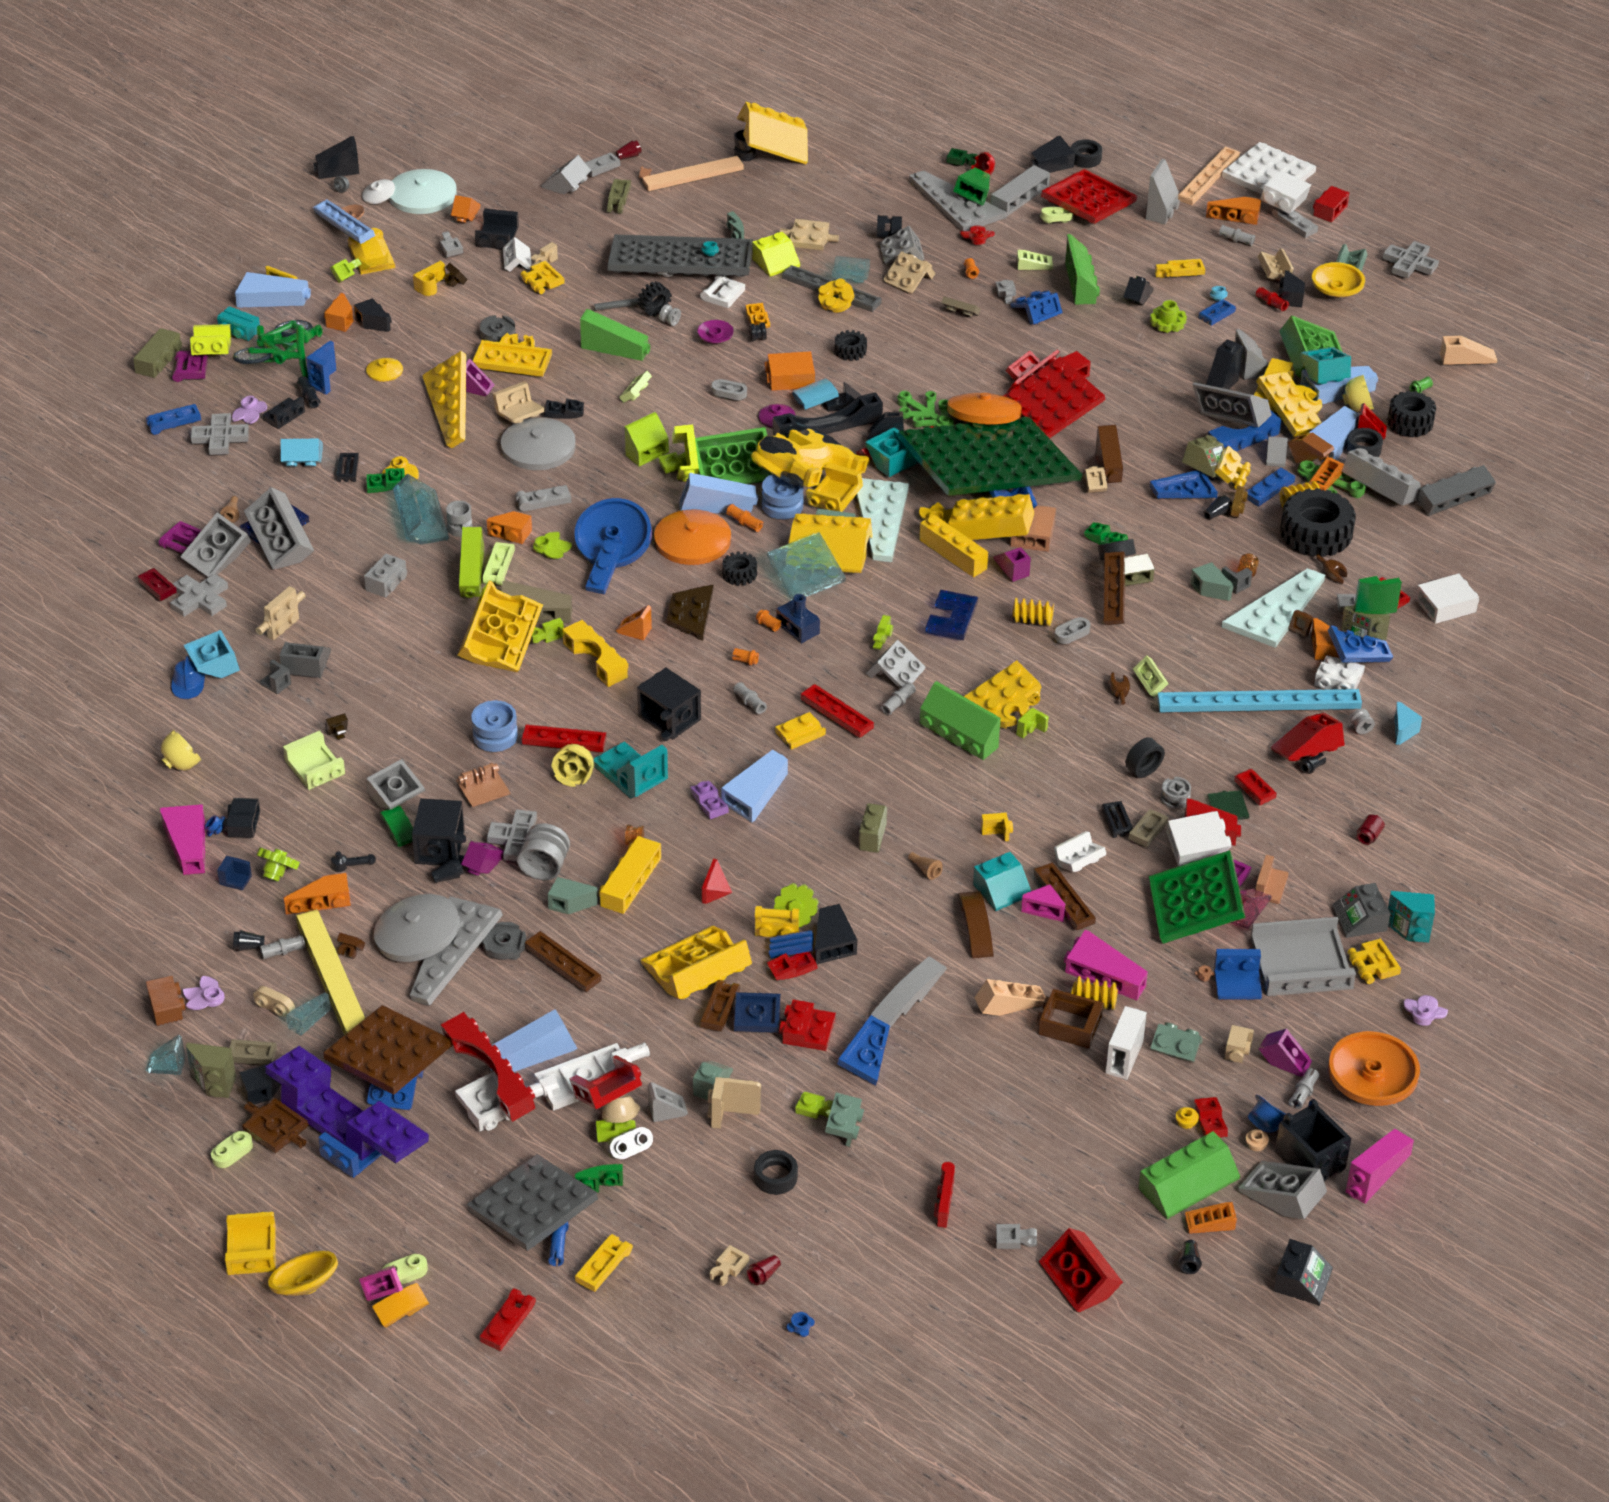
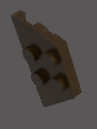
(691, 610)

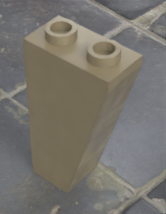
(554, 603)

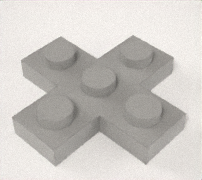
(1411, 259)
(220, 434)
(199, 595)
(512, 834)

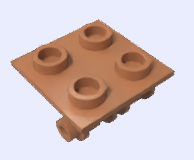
(482, 785)

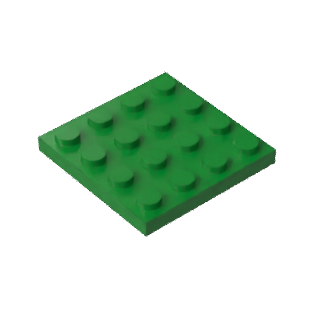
(1196, 897)

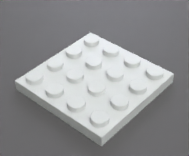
(1262, 164)

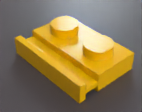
(800, 730)

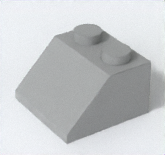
(568, 176)
(1252, 361)
(393, 785)

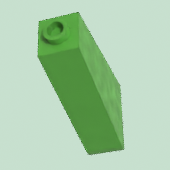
(611, 337)

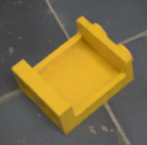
(836, 488)
(251, 1243)

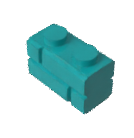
(241, 323)

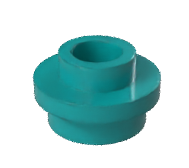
(710, 248)

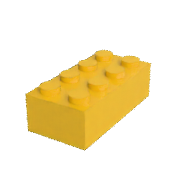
(993, 517)

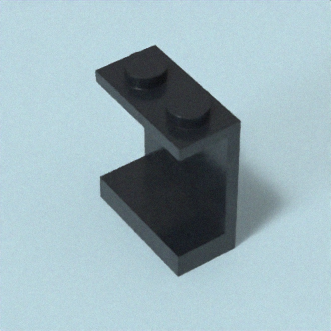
(498, 228)

